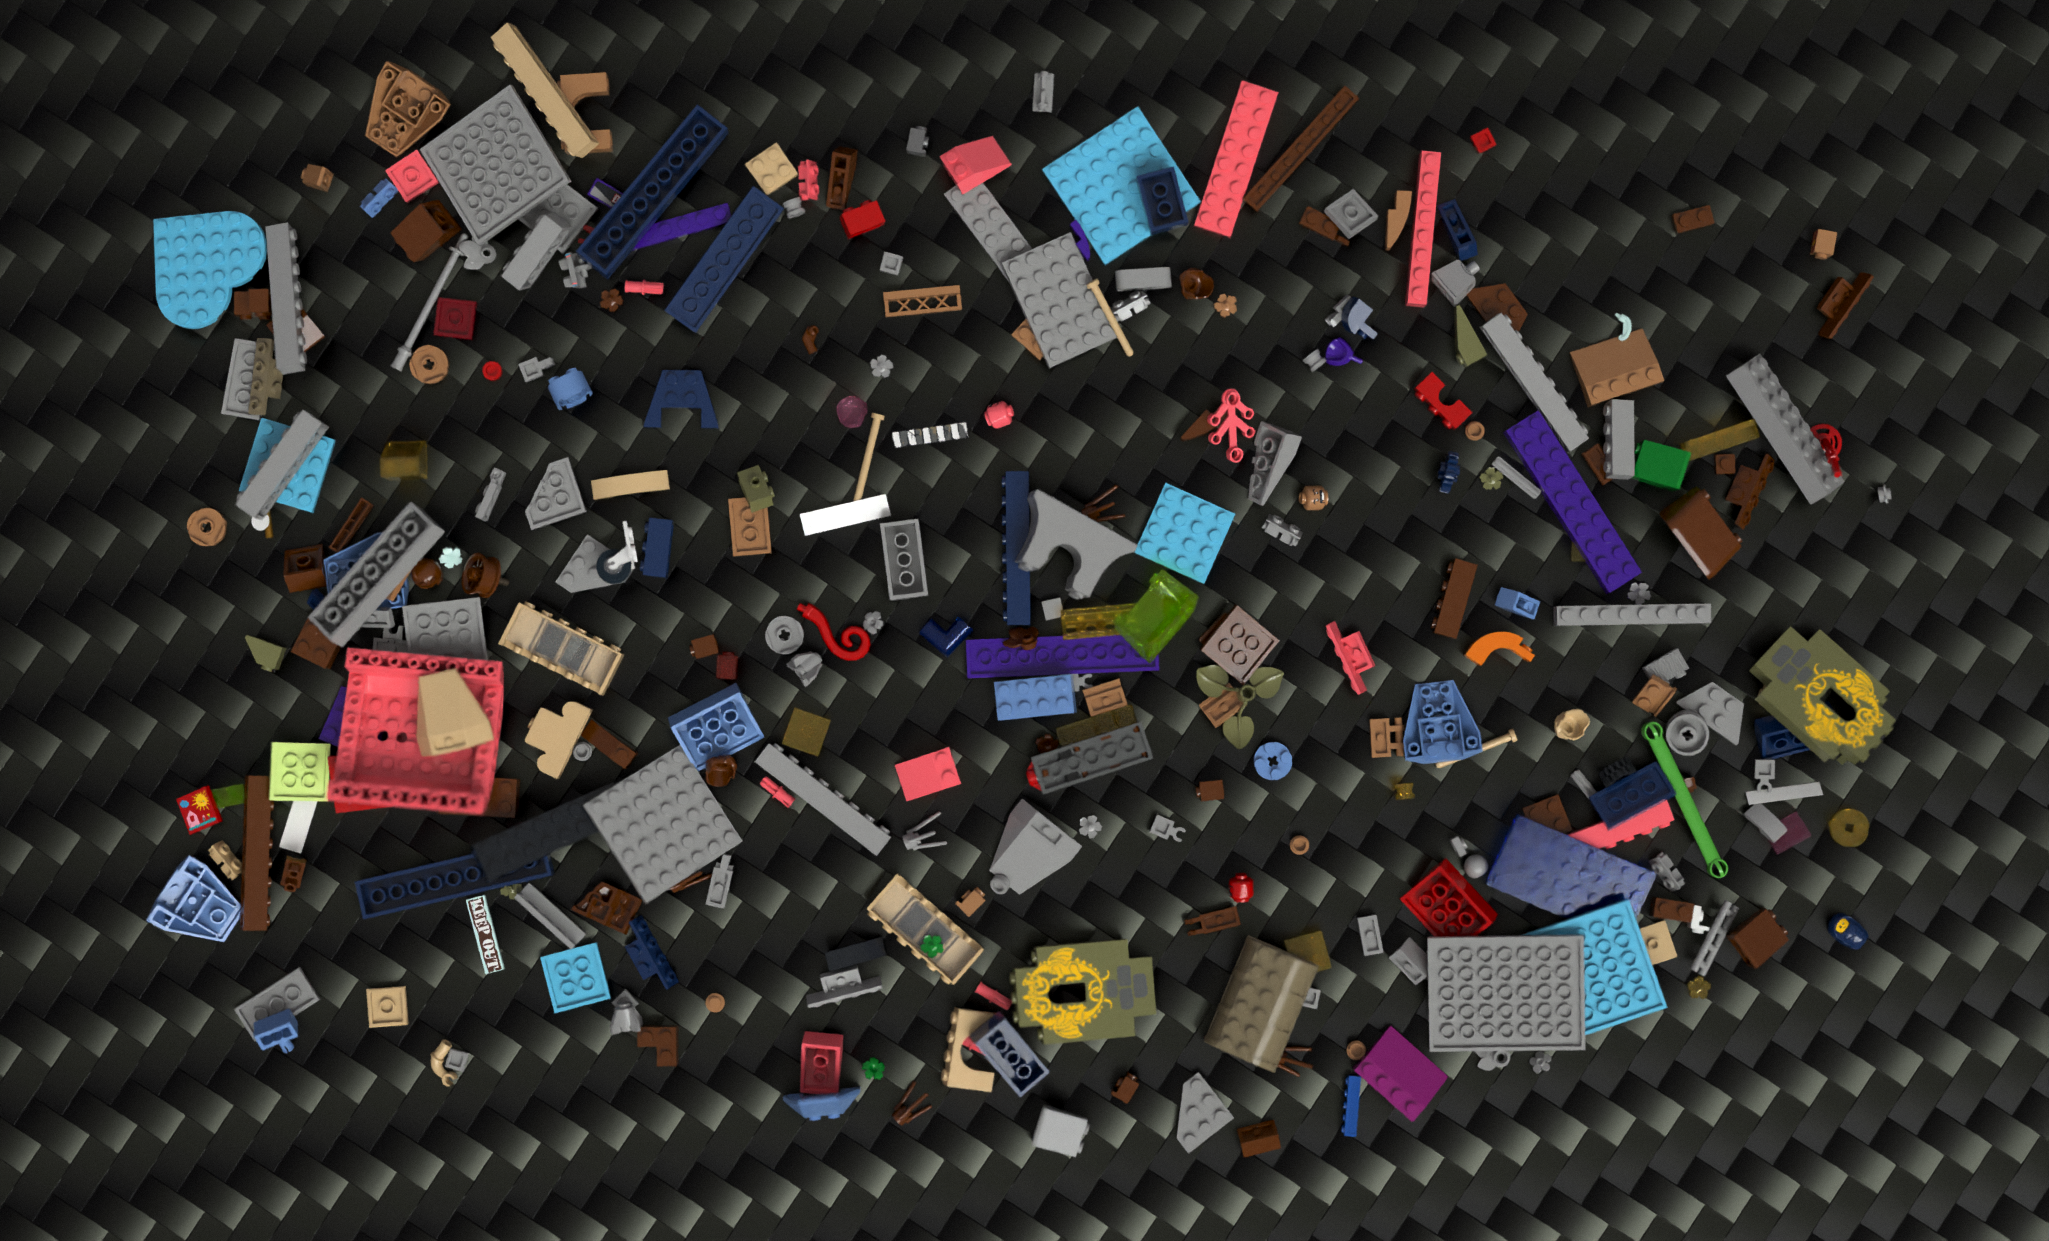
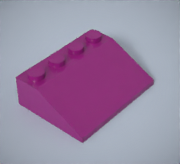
(1400, 1073)

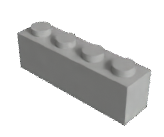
(1619, 439)

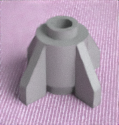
(806, 666)
(625, 1019)

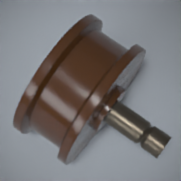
(482, 575)

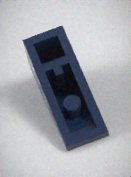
(1458, 230)

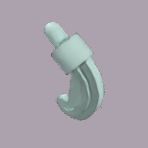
(1626, 326)

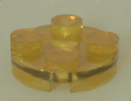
(1838, 824)

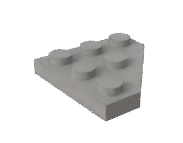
(555, 496)
(581, 569)
(1199, 1113)

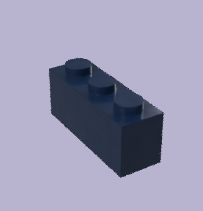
(657, 547)

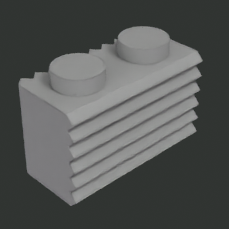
(1667, 666)

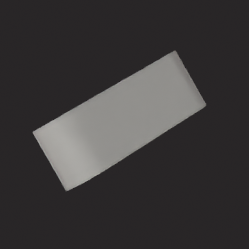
(1143, 279)

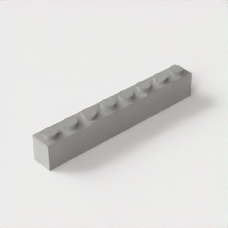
(285, 298)
(1534, 382)
(1632, 614)
(823, 799)

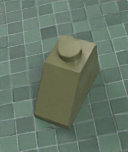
(266, 653)

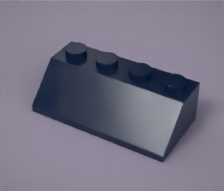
(1776, 740)

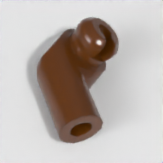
(809, 337)

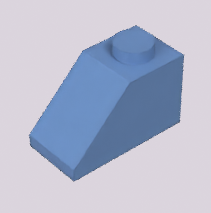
(1517, 603)

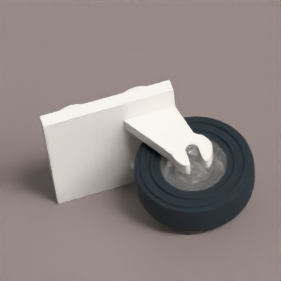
(614, 564)

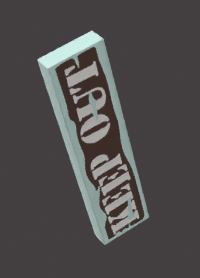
(485, 934)

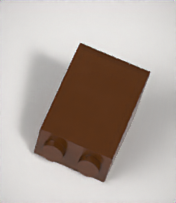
(425, 230)
(1758, 937)

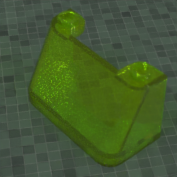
(1157, 615)

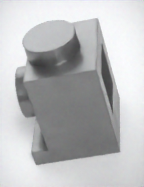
(917, 141)

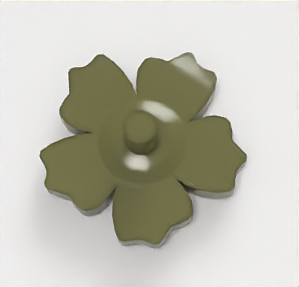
(1491, 479)
(511, 890)

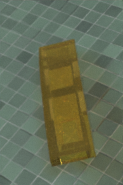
(1096, 725)

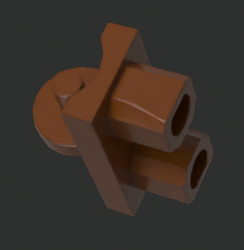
(292, 873)

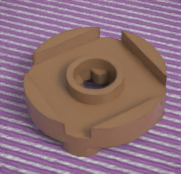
(420, 358)
(201, 517)

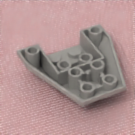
(1031, 848)

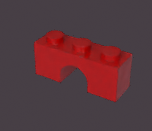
(1429, 391)

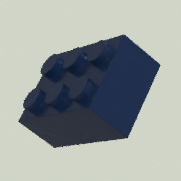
(1162, 200)

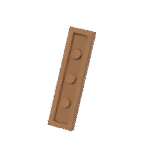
(917, 294)

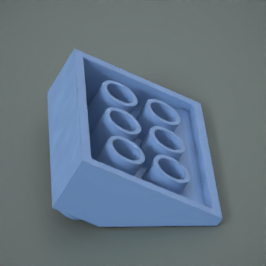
(715, 726)

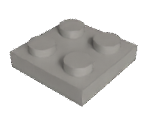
(1351, 213)

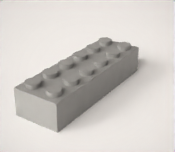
(281, 465)

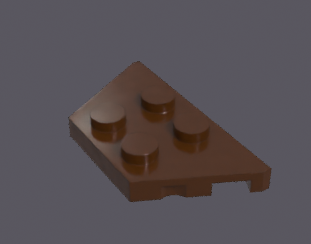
(1497, 299)

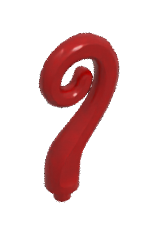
(818, 618)

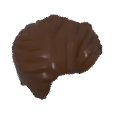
(1196, 284)
(720, 770)

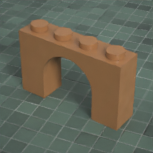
(581, 86)

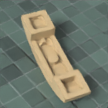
(630, 484)

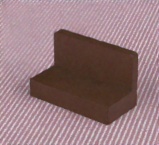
(1259, 1138)

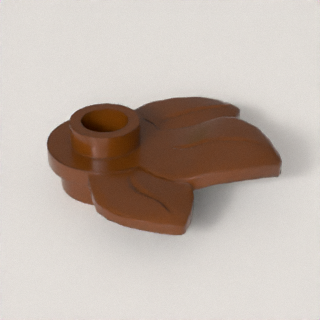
(1022, 637)

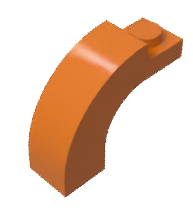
(1483, 646)

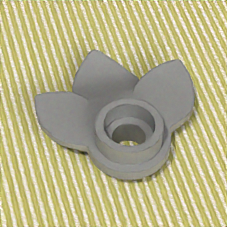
(475, 254)
(1489, 1059)

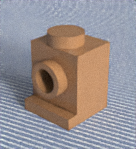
(971, 901)

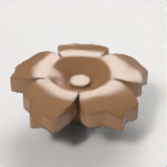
(1225, 305)

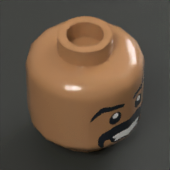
(1313, 497)

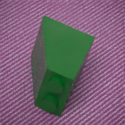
(1660, 465)

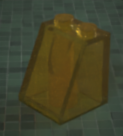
(404, 460)

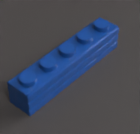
(1351, 1105)

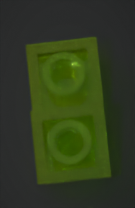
(229, 796)

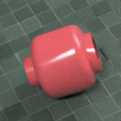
(999, 414)

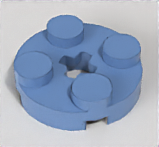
(1270, 750)

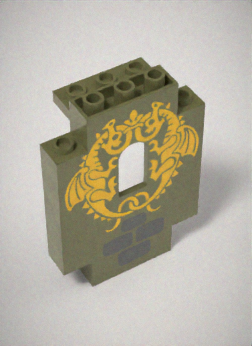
(1800, 674)
(1114, 991)

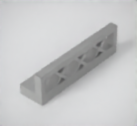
(550, 915)

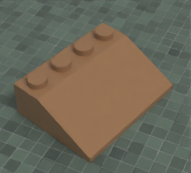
(1616, 367)

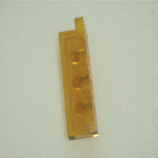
(1721, 439)
(1093, 616)

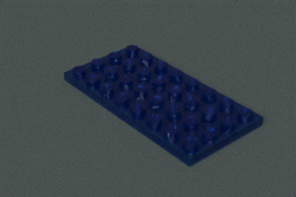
(1565, 872)

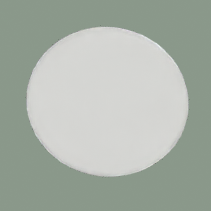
(259, 524)

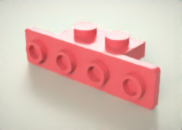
(1353, 655)

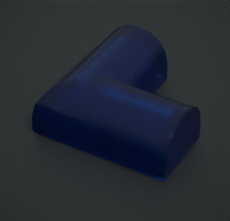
(947, 640)

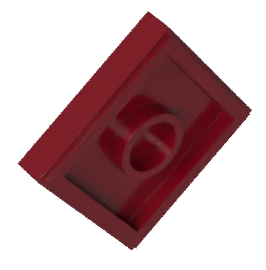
(455, 318)

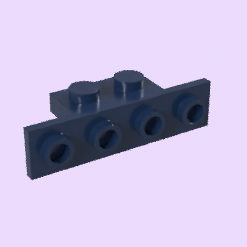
(648, 955)

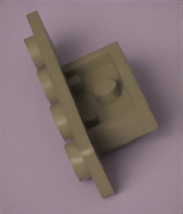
(265, 378)

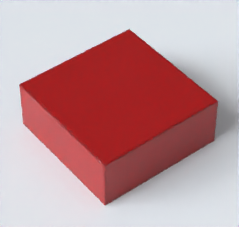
(1483, 140)

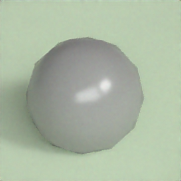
(1475, 866)

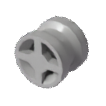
(794, 207)
(1314, 360)

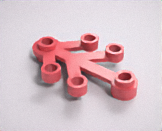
(1230, 423)

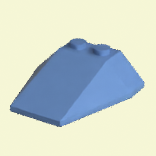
(195, 903)
(822, 1105)

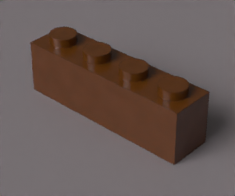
(1454, 598)

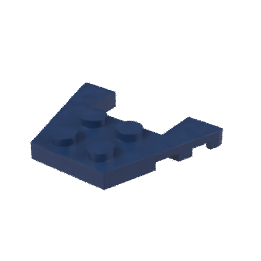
(681, 390)

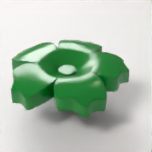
(932, 945)
(873, 1068)

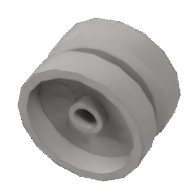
(1687, 744)

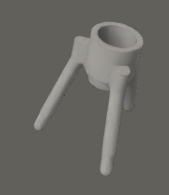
(913, 840)

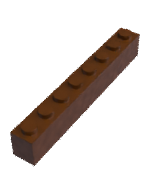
(256, 854)

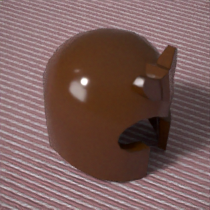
(427, 573)

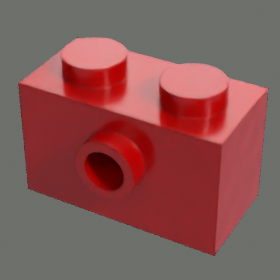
(862, 218)

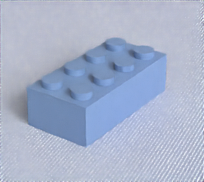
(1035, 697)

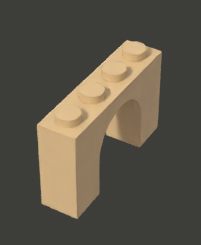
(956, 1072)

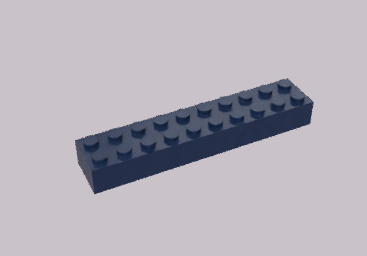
(652, 192)
(437, 883)

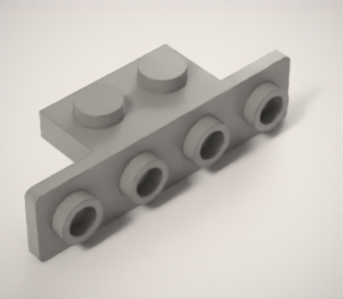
(841, 985)

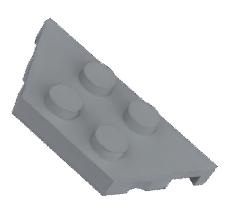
(1718, 708)

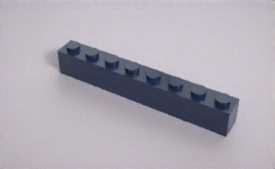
(1016, 533)

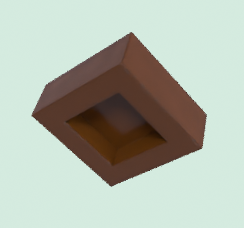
(1724, 464)

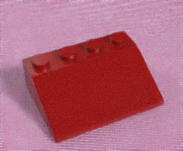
(1448, 903)

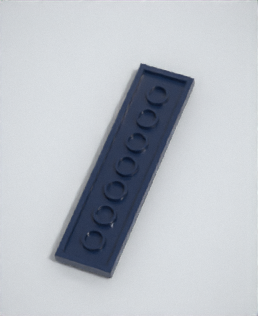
(724, 259)

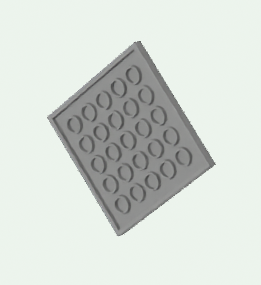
(495, 165)
(662, 823)

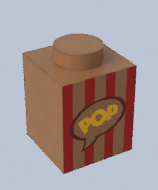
(1823, 243)

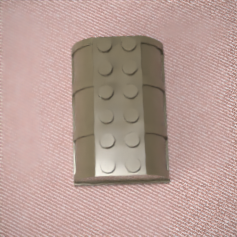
(1261, 1003)

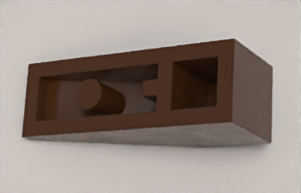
(841, 177)
(609, 744)

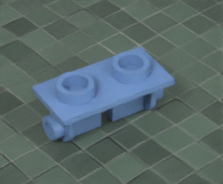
(373, 204)

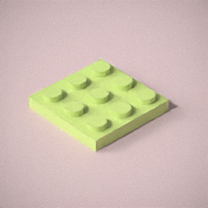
(299, 771)

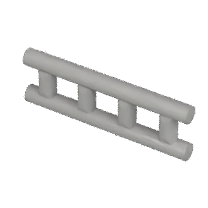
(1707, 944)

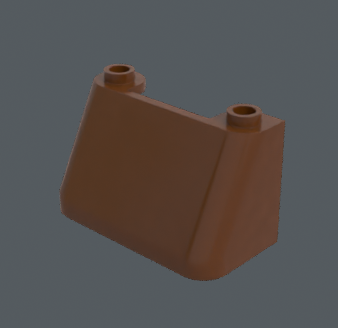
(1701, 531)

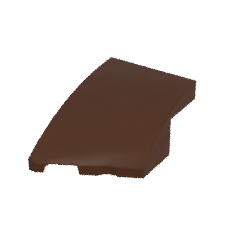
(609, 907)

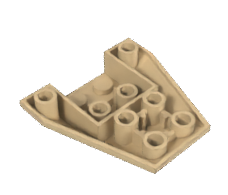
(449, 715)

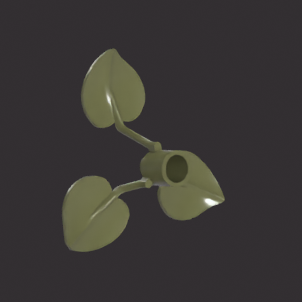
(1265, 683)

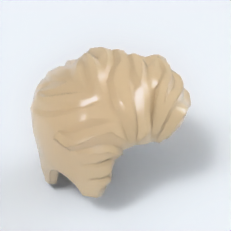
(1571, 724)

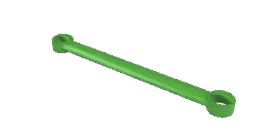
(1685, 800)

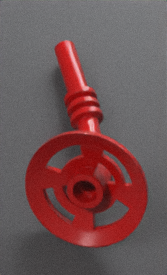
(1830, 452)

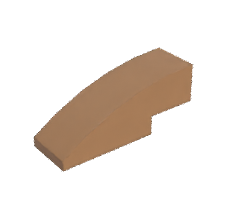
(1396, 218)

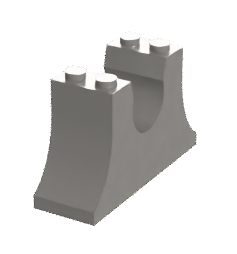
(1087, 541)

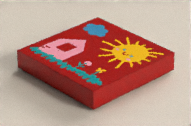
(199, 810)

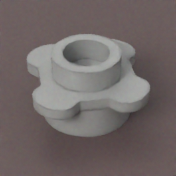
(1884, 494)

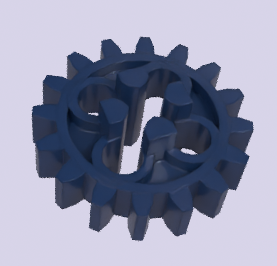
(1448, 472)

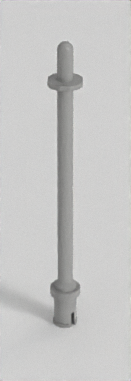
(405, 350)

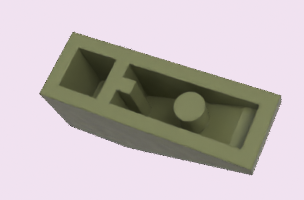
(1466, 341)

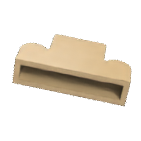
(557, 735)

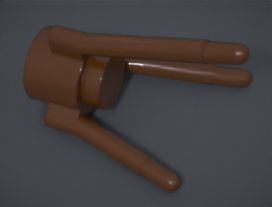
(1093, 512)
(685, 882)
(1284, 1059)
(902, 1114)

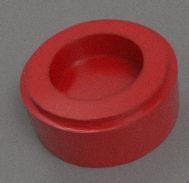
(492, 370)

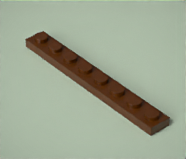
(1300, 148)

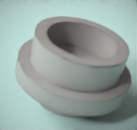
(582, 751)

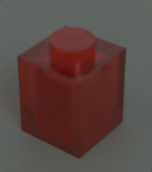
(727, 666)

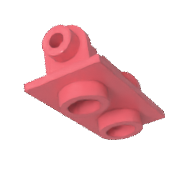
(809, 189)

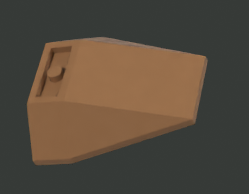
(403, 109)

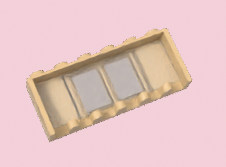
(561, 647)
(913, 917)

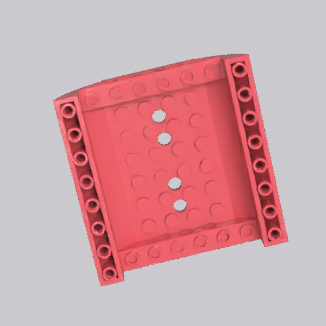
(392, 773)

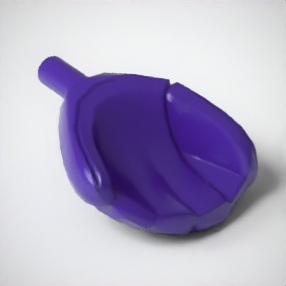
(1340, 353)

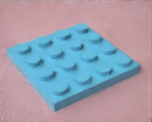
(307, 483)
(1184, 533)

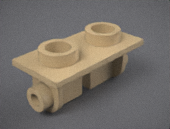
(222, 852)

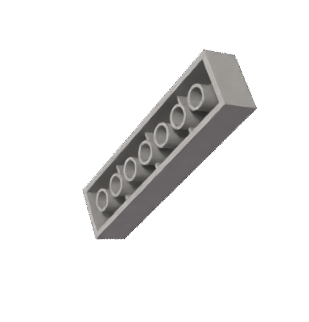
(1784, 428)
(376, 574)

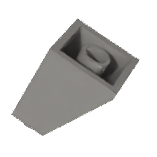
(1060, 1131)

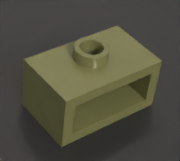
(755, 488)

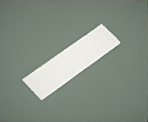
(845, 514)
(298, 825)

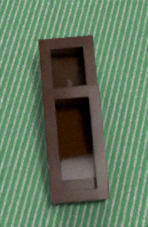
(1201, 426)

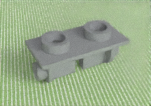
(1043, 92)
(1136, 301)
(1290, 532)
(1671, 879)

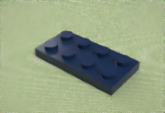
(1632, 796)

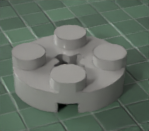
(794, 640)

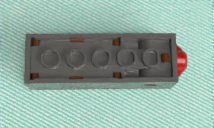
(1089, 758)

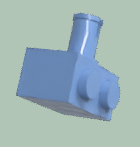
(276, 1030)

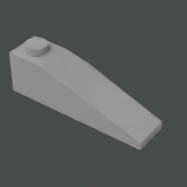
(1273, 455)

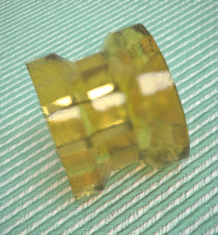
(1404, 791)

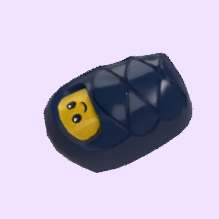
(1847, 931)

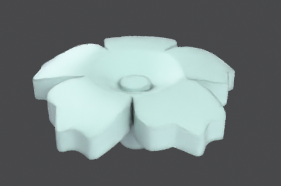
(450, 557)

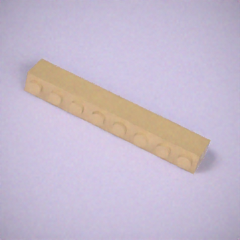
(544, 90)

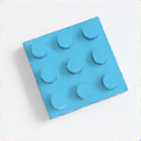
(575, 977)

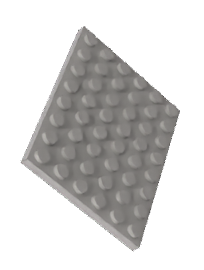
(1506, 993)

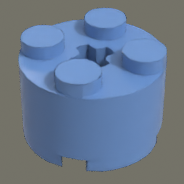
(569, 389)

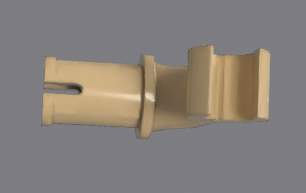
(437, 1059)

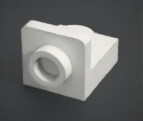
(1697, 917)

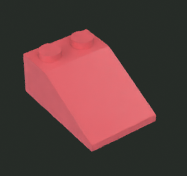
(974, 163)
(927, 774)
(821, 1063)

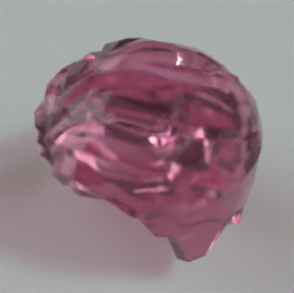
(851, 411)

